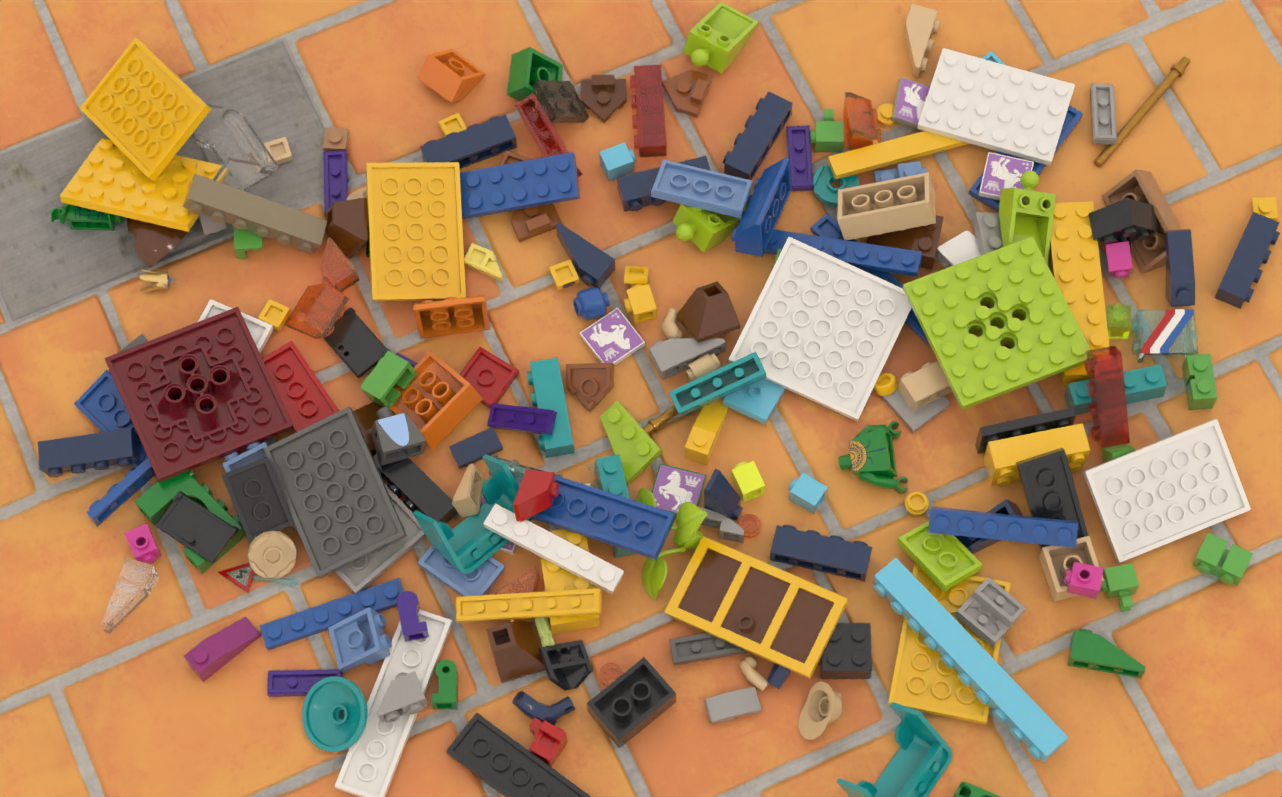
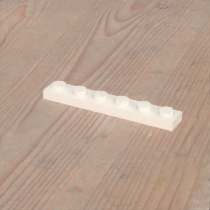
(554, 549)

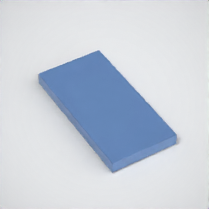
(701, 188)

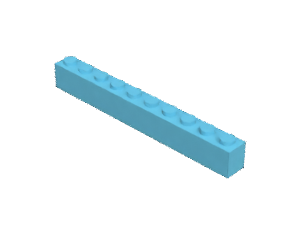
(969, 660)

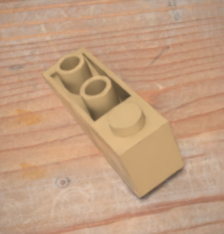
(918, 32)

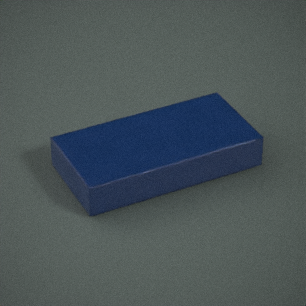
(475, 447)

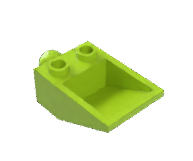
(719, 37)
(1028, 217)
(704, 227)

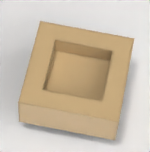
(279, 150)

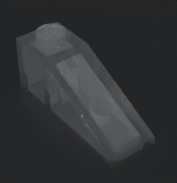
(129, 592)

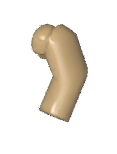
(669, 327)
(747, 667)

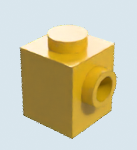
(640, 303)

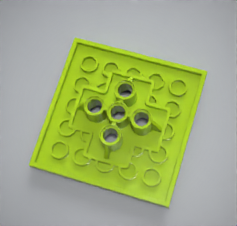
(1013, 284)

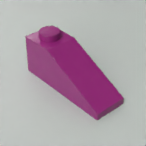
(221, 648)

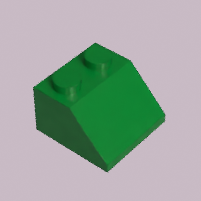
(527, 68)

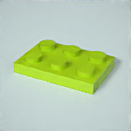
(939, 556)

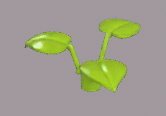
(686, 536)

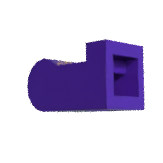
(408, 610)

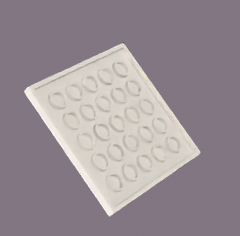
(823, 328)

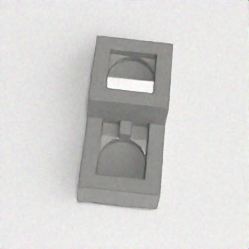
(728, 529)
(732, 705)

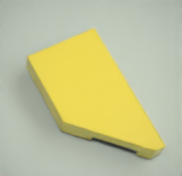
(482, 261)

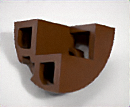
(153, 240)

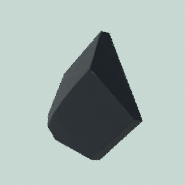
(566, 664)

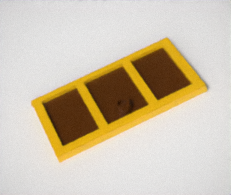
(756, 606)

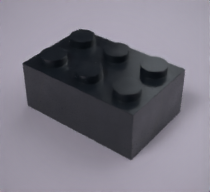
(257, 499)
(631, 702)

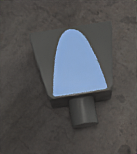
(396, 437)

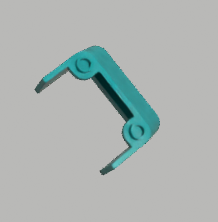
(470, 542)
(916, 764)

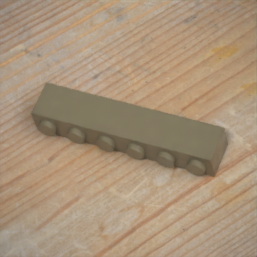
(254, 214)

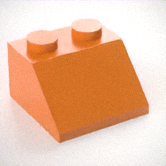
(450, 75)

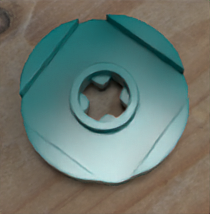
(823, 189)

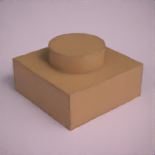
(335, 139)

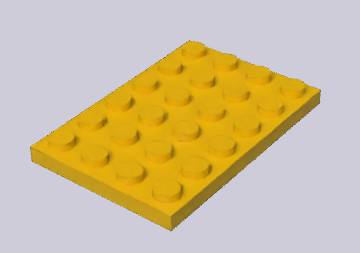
(145, 109)
(118, 187)
(415, 231)
(920, 675)

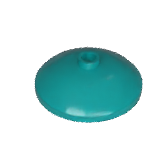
(324, 714)

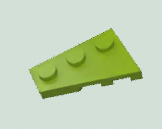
(629, 441)

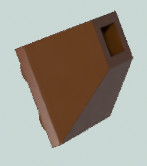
(348, 225)
(708, 313)
(516, 650)

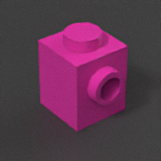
(1119, 260)
(143, 544)
(1084, 580)

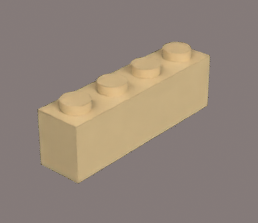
(924, 386)

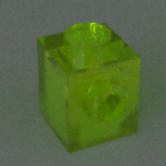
(1118, 321)

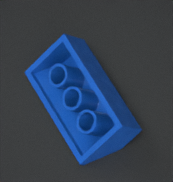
(763, 209)

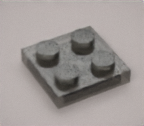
(561, 101)

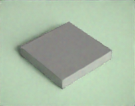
(918, 418)

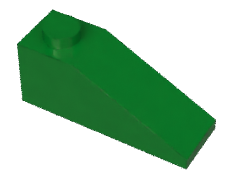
(1098, 654)

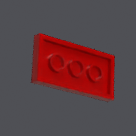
(298, 387)

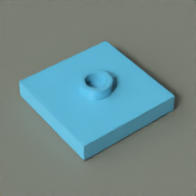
(756, 400)

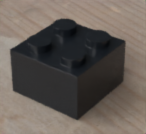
(1123, 222)
(848, 652)

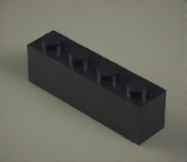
(417, 489)

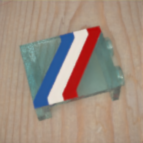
(1164, 333)

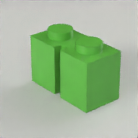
(388, 372)
(1201, 390)
(1221, 562)

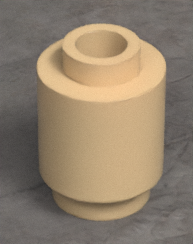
(702, 366)

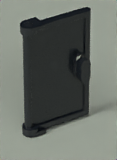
(360, 345)
(190, 522)

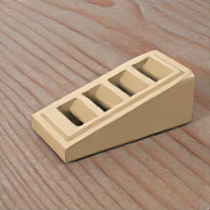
(469, 493)

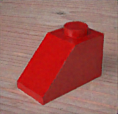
(535, 494)

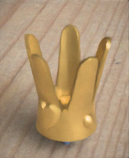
(161, 278)

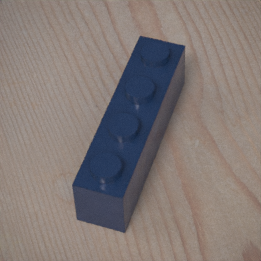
(758, 136)
(472, 144)
(637, 187)
(1247, 259)
(88, 452)
(821, 552)

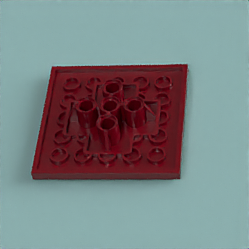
(178, 432)

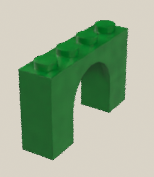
(160, 497)

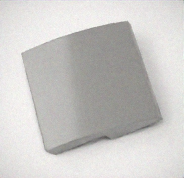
(990, 612)

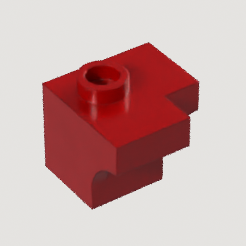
(548, 741)

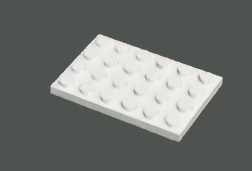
(996, 106)
(1166, 490)

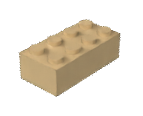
(886, 206)

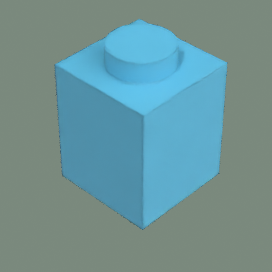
(617, 161)
(807, 492)

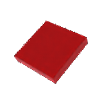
(489, 376)

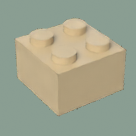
(1058, 559)

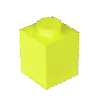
(747, 481)

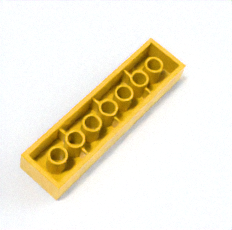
(1077, 271)

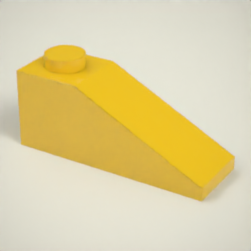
(706, 432)

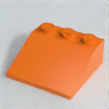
(452, 316)
(436, 399)

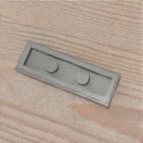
(1103, 114)

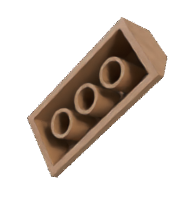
(1143, 187)

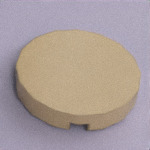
(272, 554)

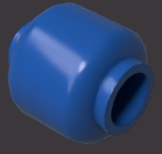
(591, 303)

